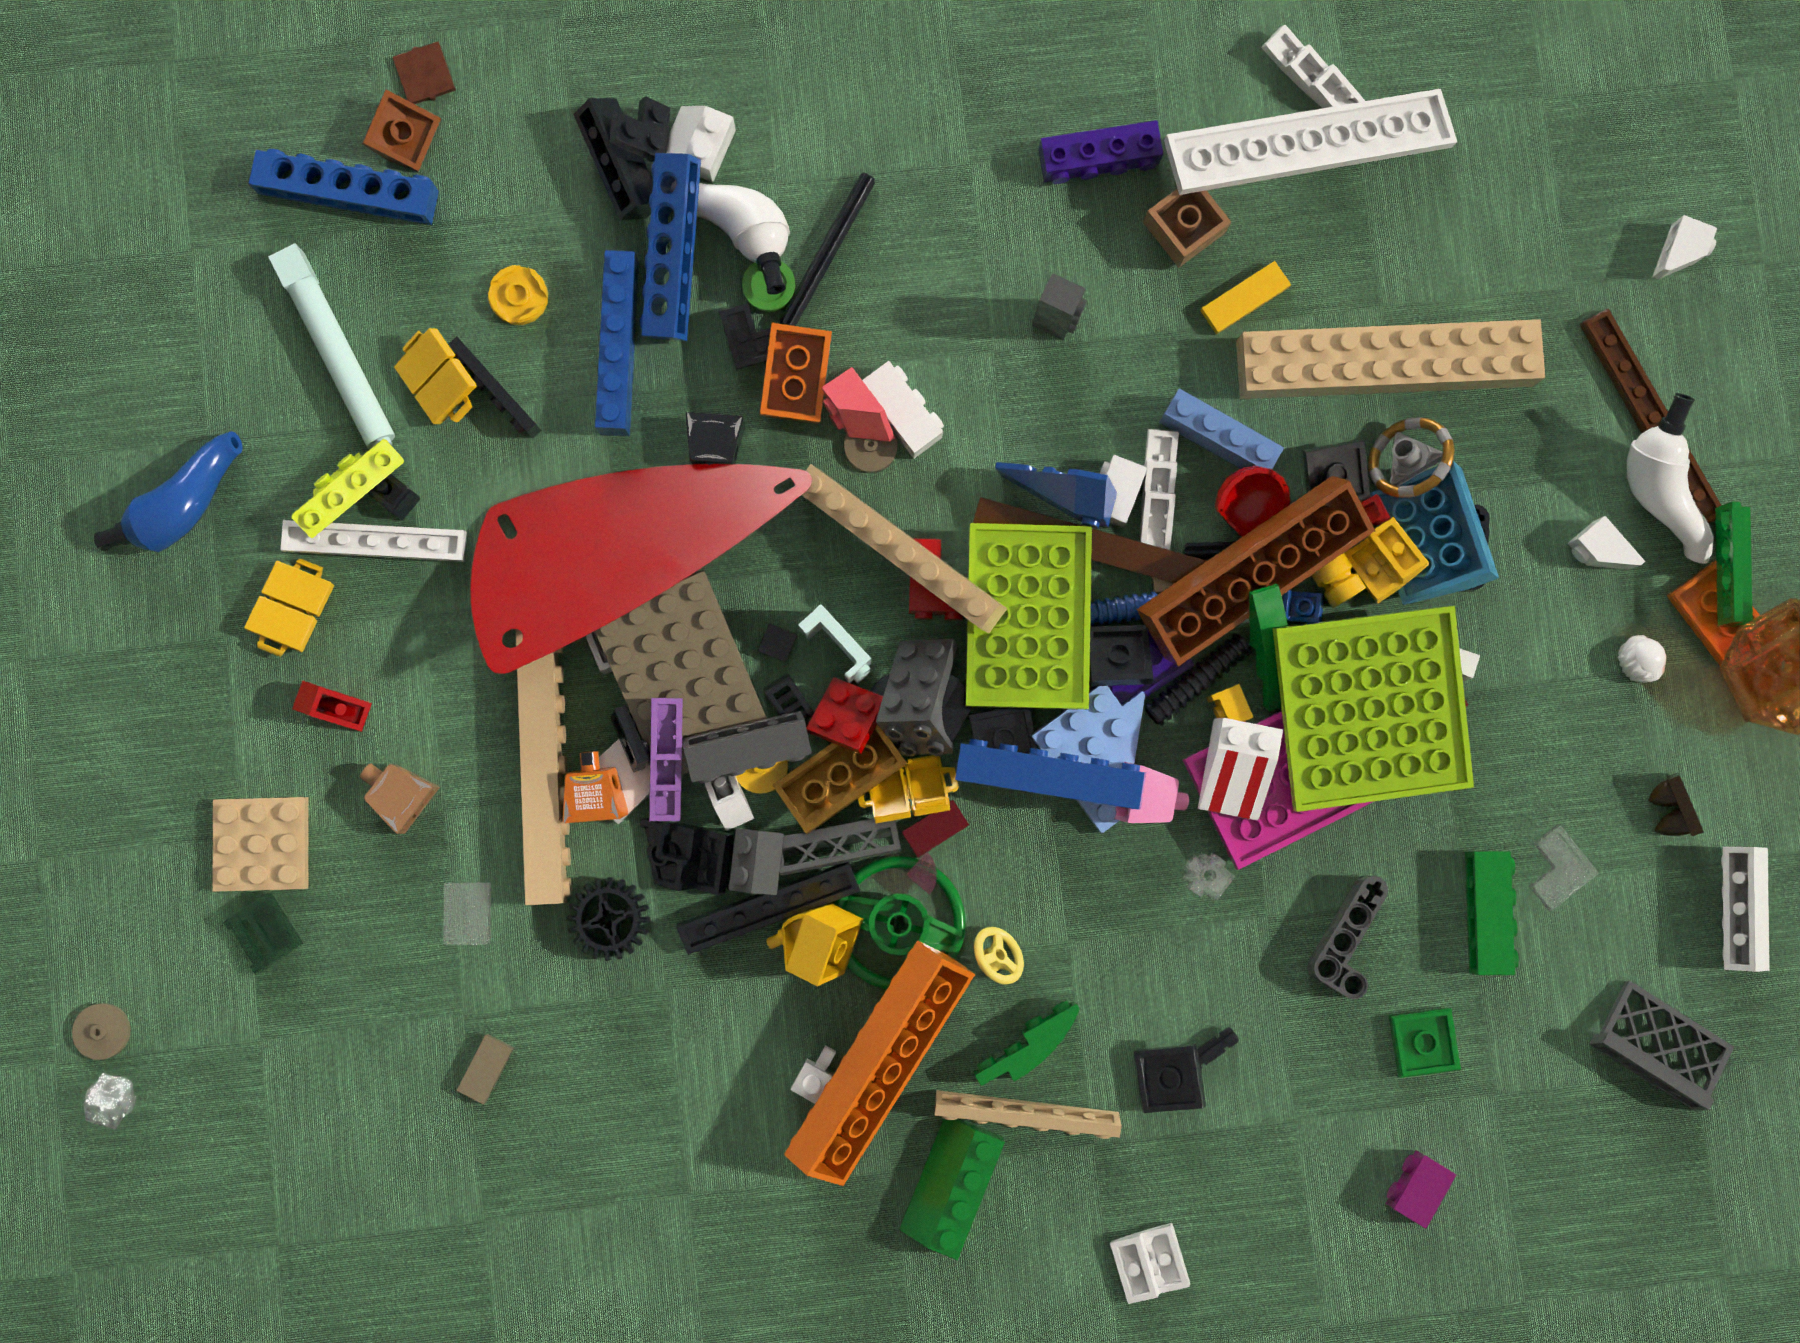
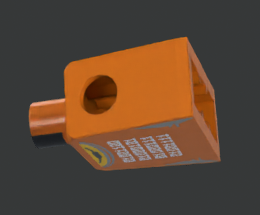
(593, 792)

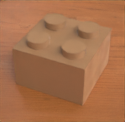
(1186, 224)

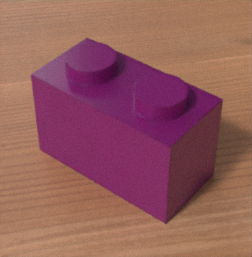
(1420, 1188)

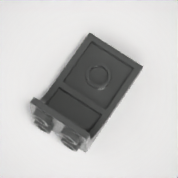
(915, 695)

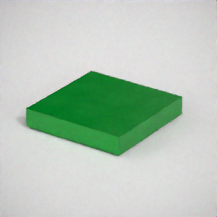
(1424, 1042)

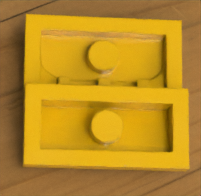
(1386, 560)

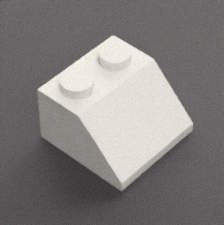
(702, 134)

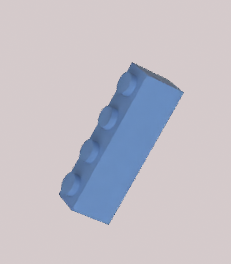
(1219, 432)

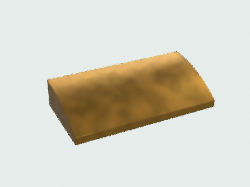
(837, 779)

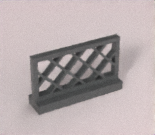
(1657, 1071)

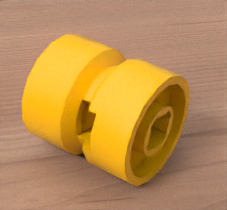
(1338, 581)

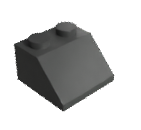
(755, 861)

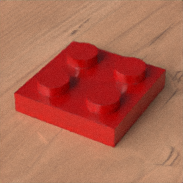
(846, 715)

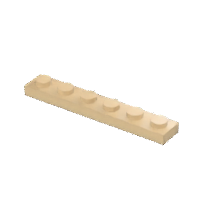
(1027, 1113)

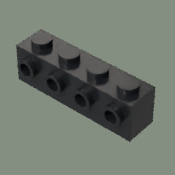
(620, 170)

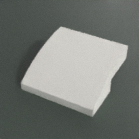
(634, 785)
(1150, 1263)

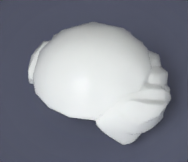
(1642, 659)

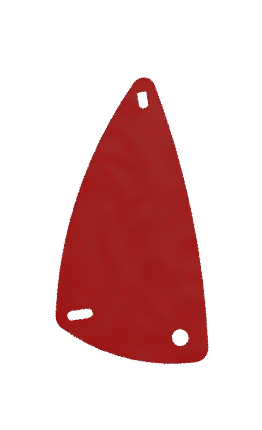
(608, 547)

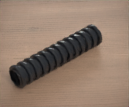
(1198, 679)

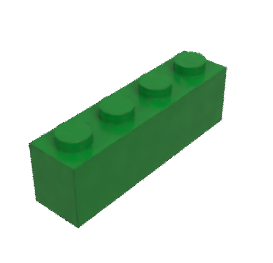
(1491, 912)

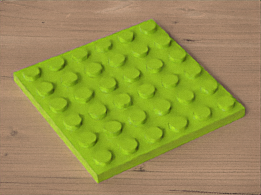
(1373, 708)

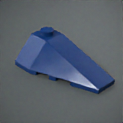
(1078, 493)

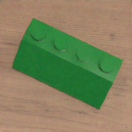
(951, 1186)

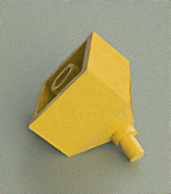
(818, 943)

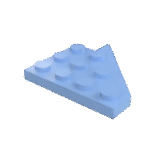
(1101, 732)

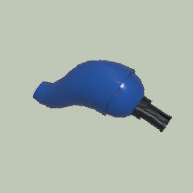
(174, 507)

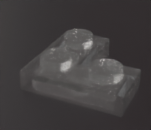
(1568, 871)

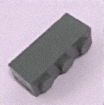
(1059, 307)

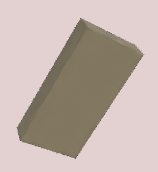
(485, 1069)

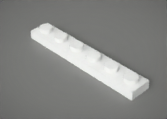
(377, 541)

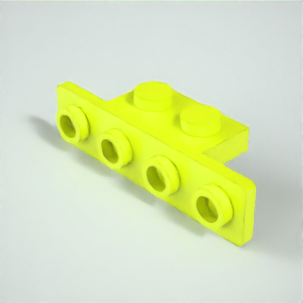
(346, 486)

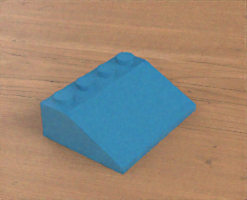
(1447, 534)

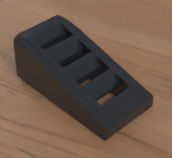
(777, 685)

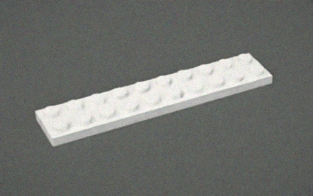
(1309, 141)

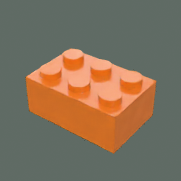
(795, 373)

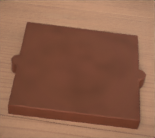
(424, 73)

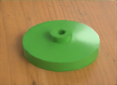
(756, 292)

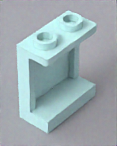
(821, 619)

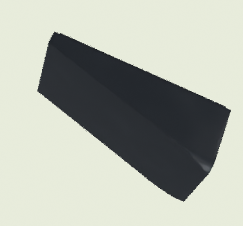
(394, 496)

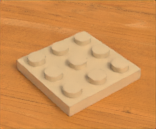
(260, 844)

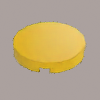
(518, 295)

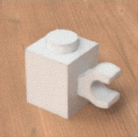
(814, 1076)

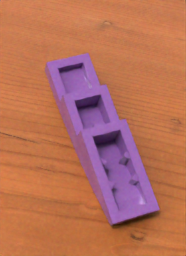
(665, 759)

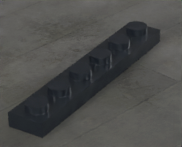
(765, 909)

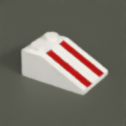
(1239, 767)

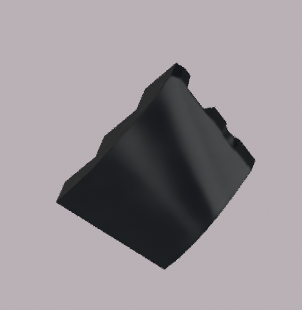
(688, 856)

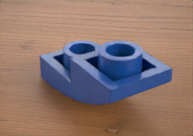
(1303, 607)

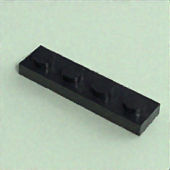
(501, 397)

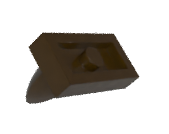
(1681, 820)

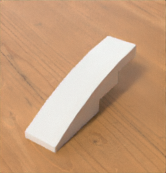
(1309, 71)
(1159, 488)

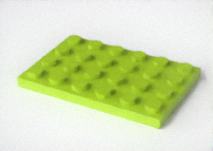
(1043, 639)

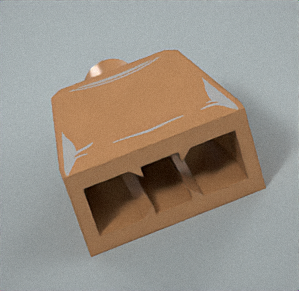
(397, 795)

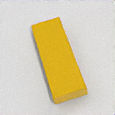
(1245, 297)

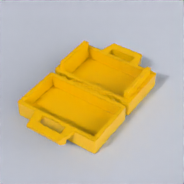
(435, 376)
(285, 619)
(922, 784)

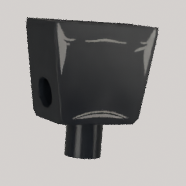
(714, 437)

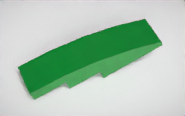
(1265, 614)

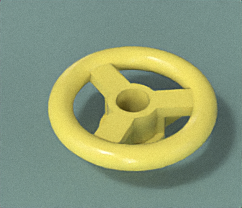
(996, 958)

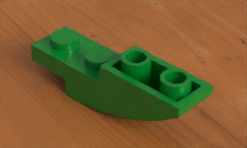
(1041, 1039)

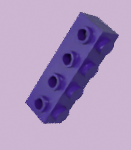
(1100, 152)

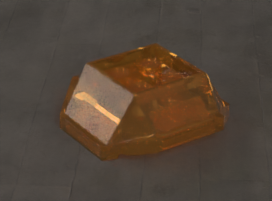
(1755, 671)

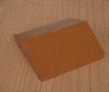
(401, 131)

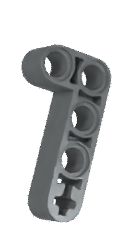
(1353, 934)

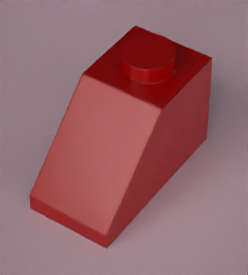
(331, 706)

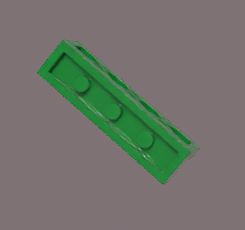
(1733, 565)

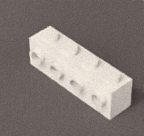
(1745, 909)

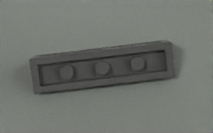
(835, 838)

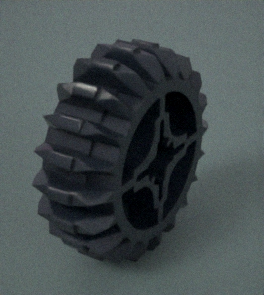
(614, 931)

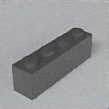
(746, 747)

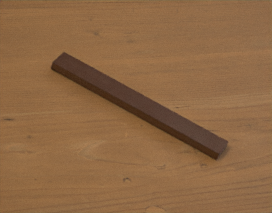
(1640, 395)
(1105, 546)

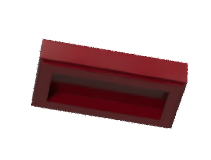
(935, 829)

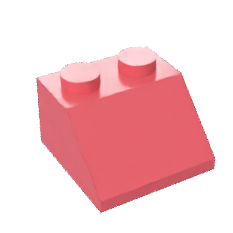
(856, 408)

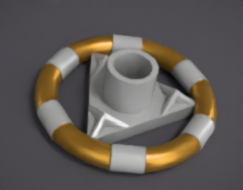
(1411, 458)

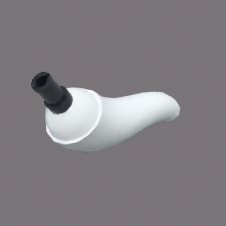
(751, 223)
(1660, 480)

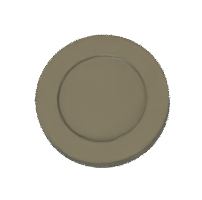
(870, 455)
(101, 1031)

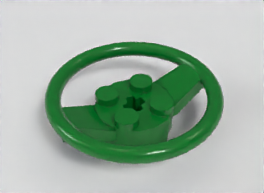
(921, 926)

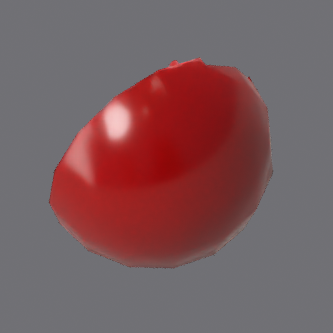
(1251, 498)

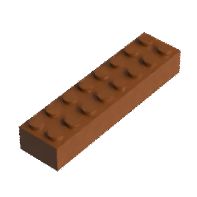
(1276, 552)

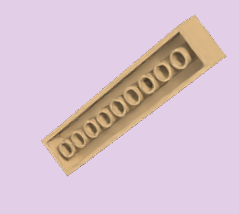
(1390, 359)

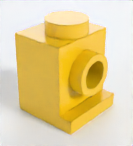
(1231, 704)

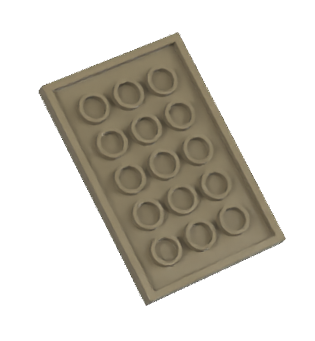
(685, 651)

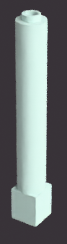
(331, 344)

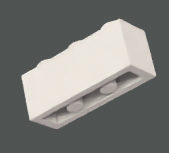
(904, 409)

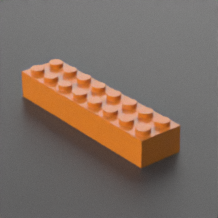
(879, 1064)

